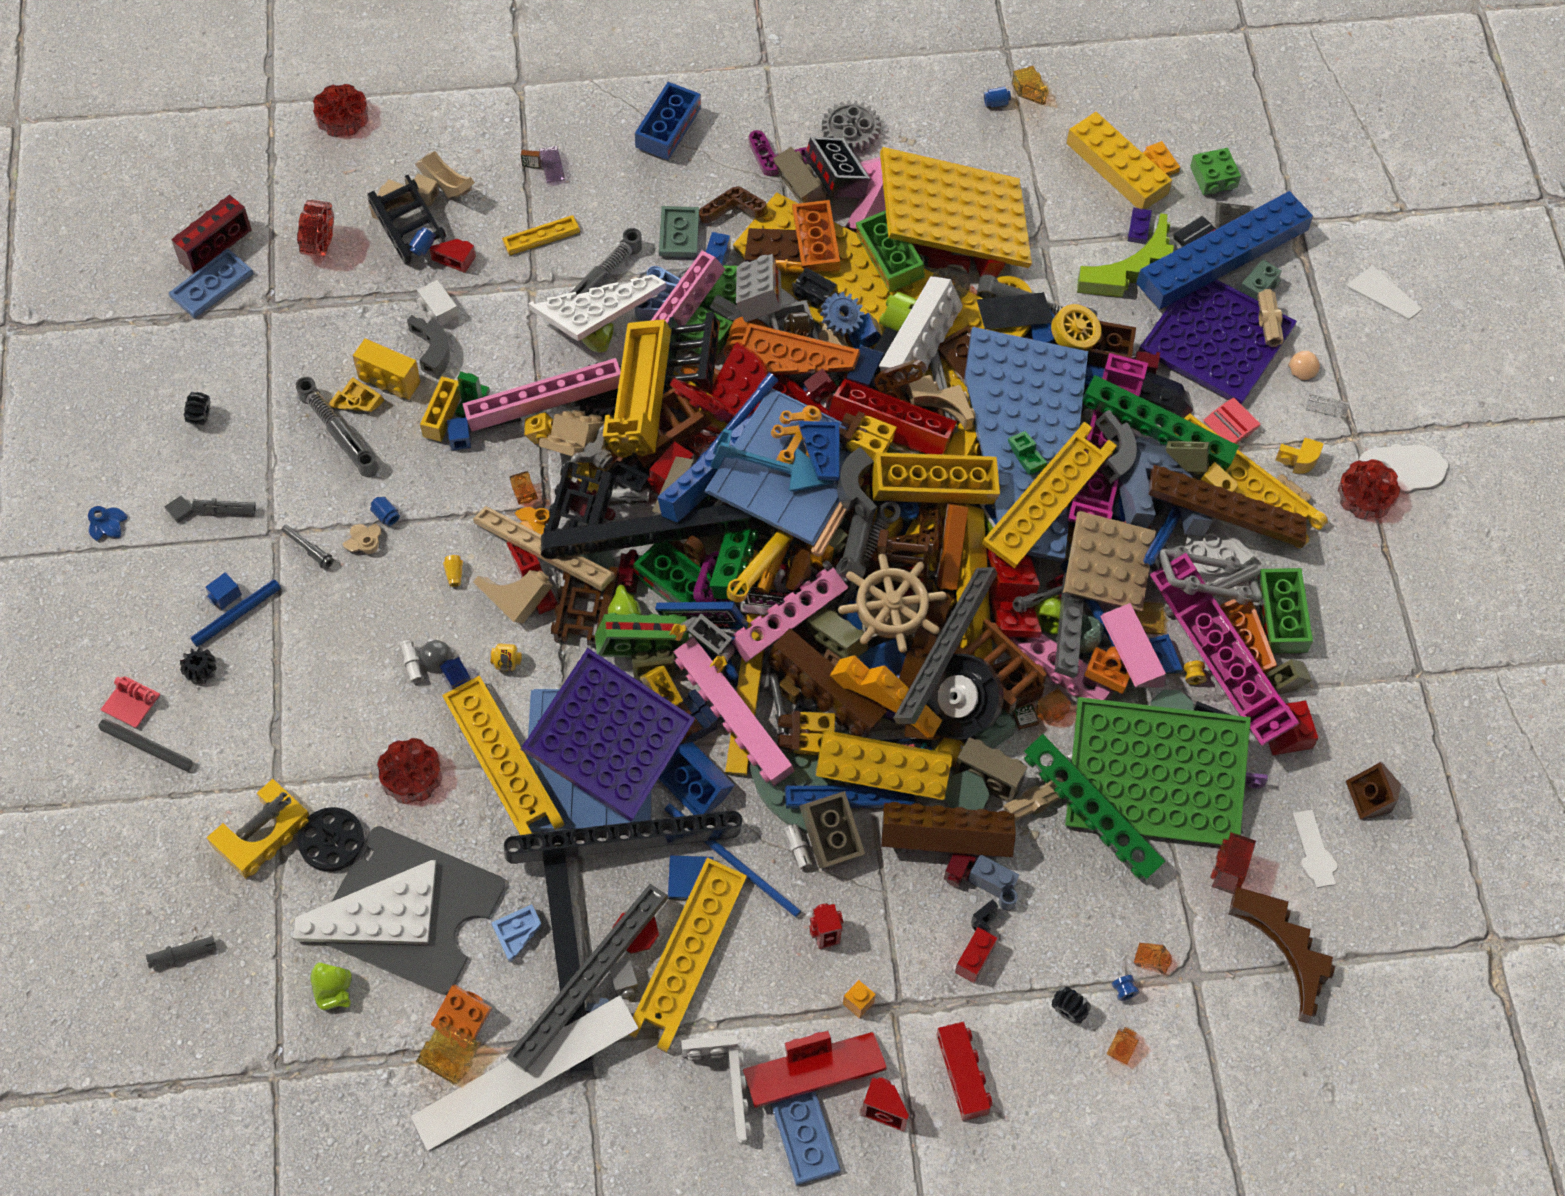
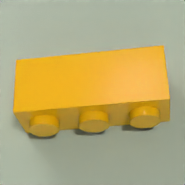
(440, 409)

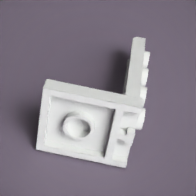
(716, 1048)

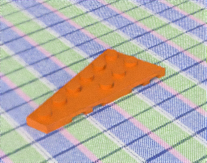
(796, 354)

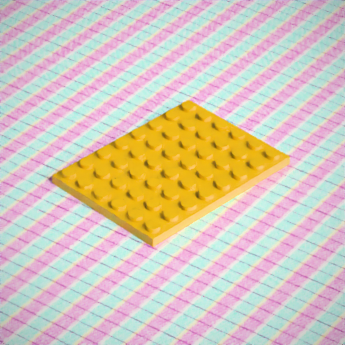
(954, 207)

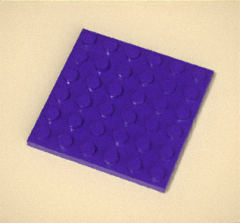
(1215, 339)
(608, 734)

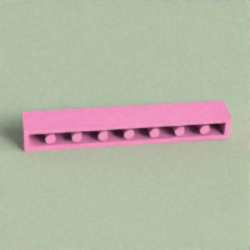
(542, 395)
(734, 712)

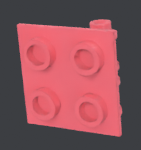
(130, 701)

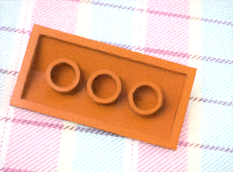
(1249, 628)

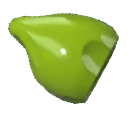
(600, 339)
(624, 603)
(1048, 614)
(330, 986)

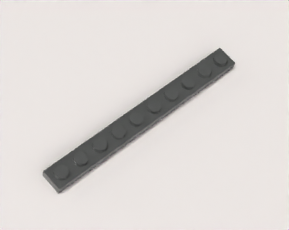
(945, 646)
(587, 978)

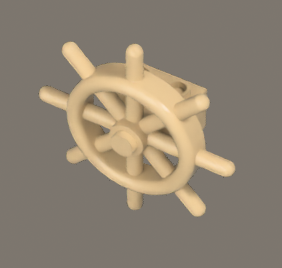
(889, 611)

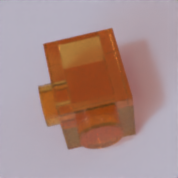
(1053, 707)

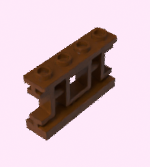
(568, 603)

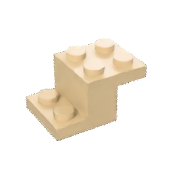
(572, 432)

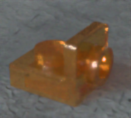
(1123, 1045)

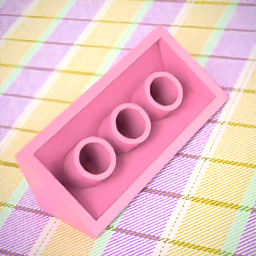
(872, 202)
(1134, 647)

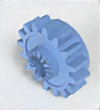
(848, 307)

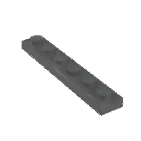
(1069, 634)

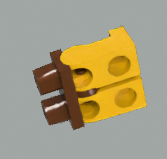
(866, 433)
(804, 731)

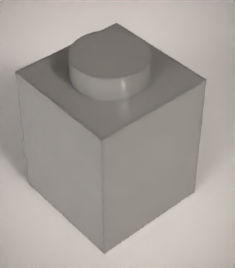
(624, 979)

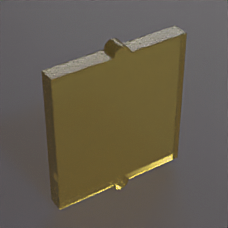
(1152, 618)

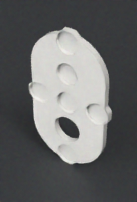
(1415, 465)

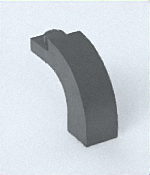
(438, 354)
(1126, 449)
(848, 489)

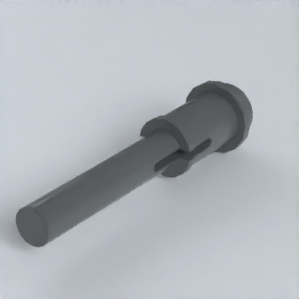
(324, 560)
(1021, 604)
(778, 701)

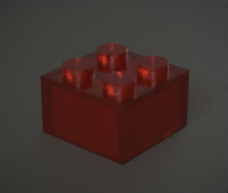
(1232, 862)

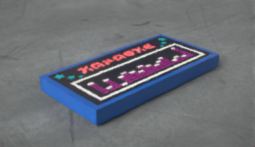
(722, 614)

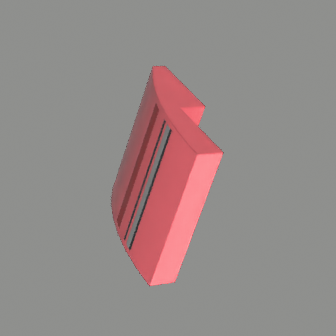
(1232, 421)

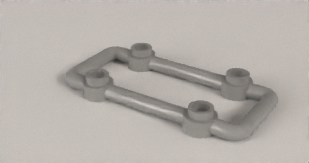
(1192, 584)

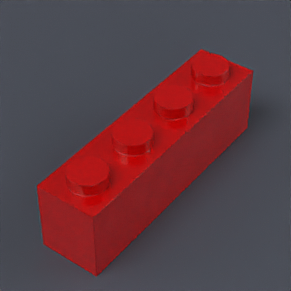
(963, 1071)

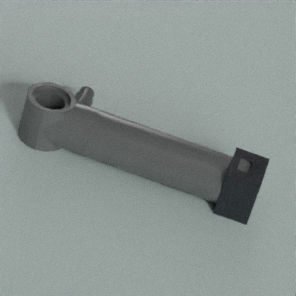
(857, 541)

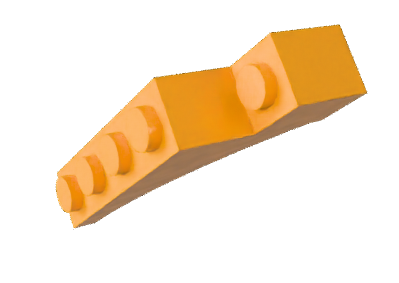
(881, 687)

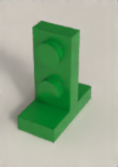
(470, 390)

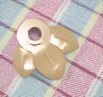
(363, 538)

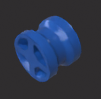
(1125, 987)

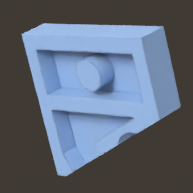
(516, 930)

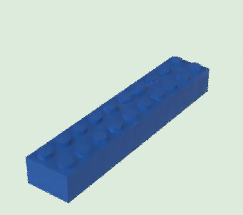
(1224, 250)

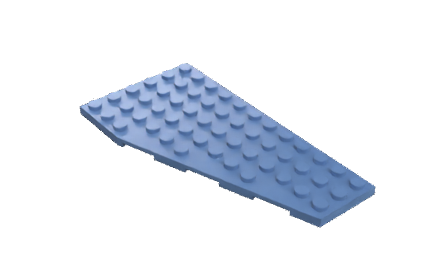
(1021, 388)

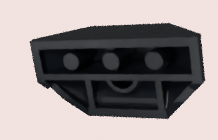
(1166, 394)

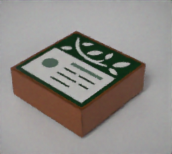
(530, 158)
(1025, 716)

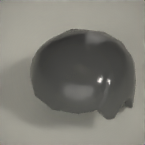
(434, 655)

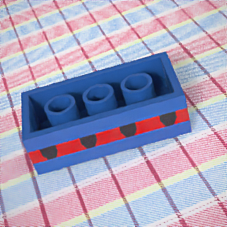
(668, 120)

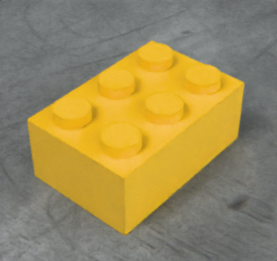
(386, 369)

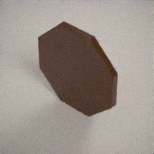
(798, 570)

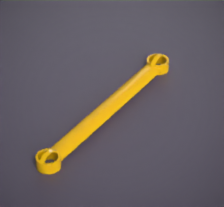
(758, 565)

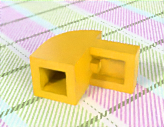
(1302, 459)

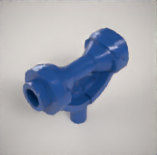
(909, 512)

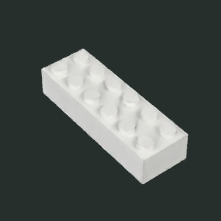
(924, 326)

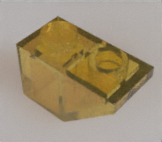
(1029, 85)

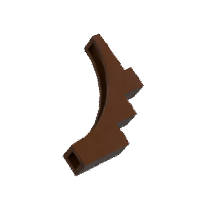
(924, 640)
(1272, 918)

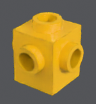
(538, 427)

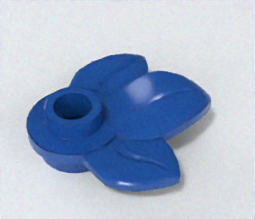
(107, 524)

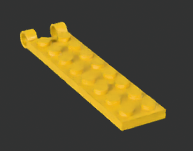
(1260, 485)
(1047, 497)
(500, 756)
(689, 949)

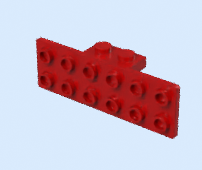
(813, 1065)

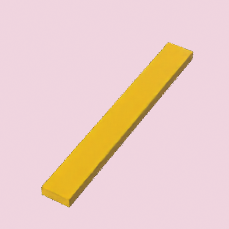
(748, 690)

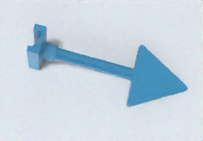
(801, 471)

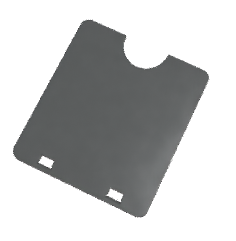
(459, 894)

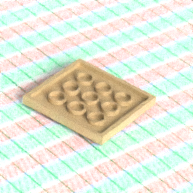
(1108, 561)

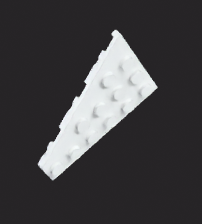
(590, 311)
(382, 913)

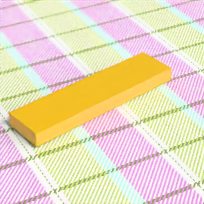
(541, 235)

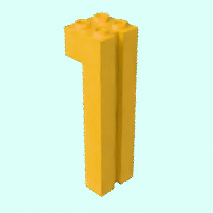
(639, 389)

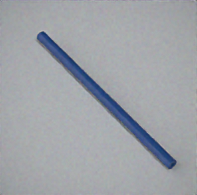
(741, 867)

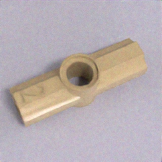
(1270, 318)
(1032, 800)

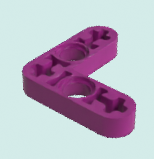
(765, 146)
(703, 583)

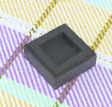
(179, 509)

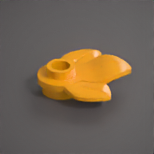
(531, 516)

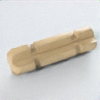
(1294, 487)

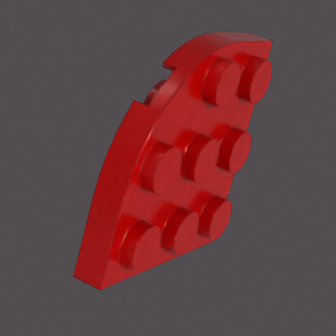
(739, 378)
(702, 400)

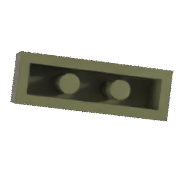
(836, 633)

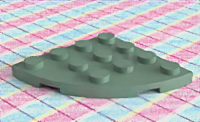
(774, 796)

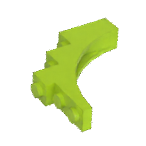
(1115, 277)

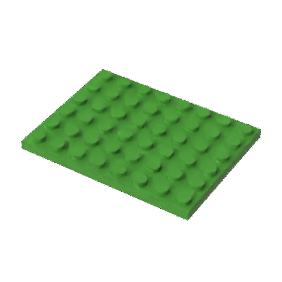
(1162, 768)

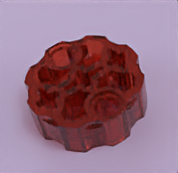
(340, 110)
(315, 228)
(1368, 489)
(409, 770)

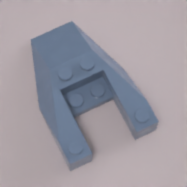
(1135, 487)

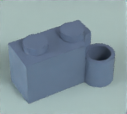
(995, 880)

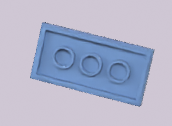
(210, 283)
(805, 1138)

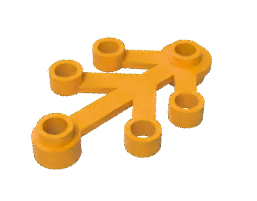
(794, 430)

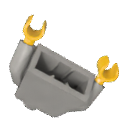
(709, 636)

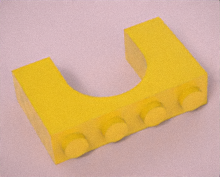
(249, 856)

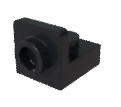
(985, 914)

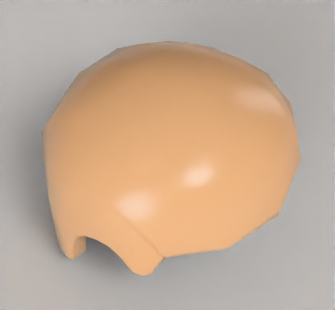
(1304, 365)

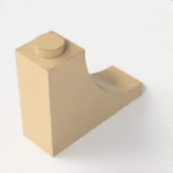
(518, 598)

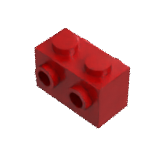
(826, 925)

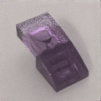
(552, 164)

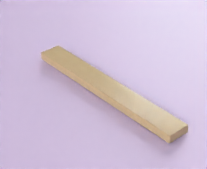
(531, 542)

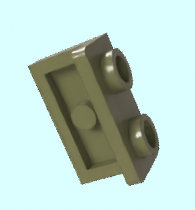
(645, 662)

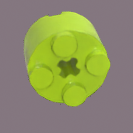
(897, 311)

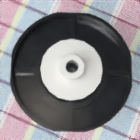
(967, 698)

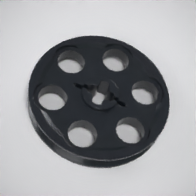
(326, 847)

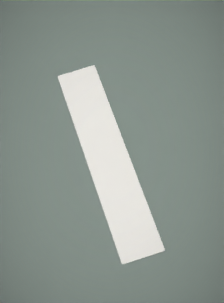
(508, 1082)

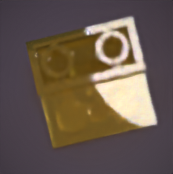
(449, 1052)

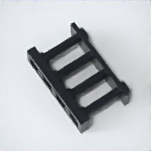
(387, 218)
(705, 359)

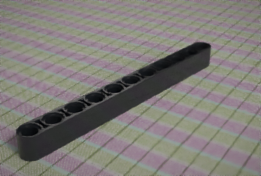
(645, 531)
(613, 841)
(564, 939)

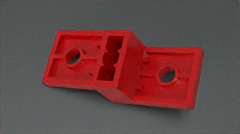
(1008, 585)

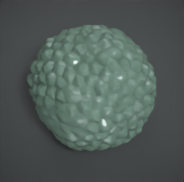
(1091, 634)

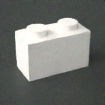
(437, 303)

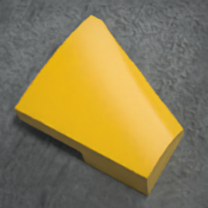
(357, 397)

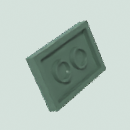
(679, 231)

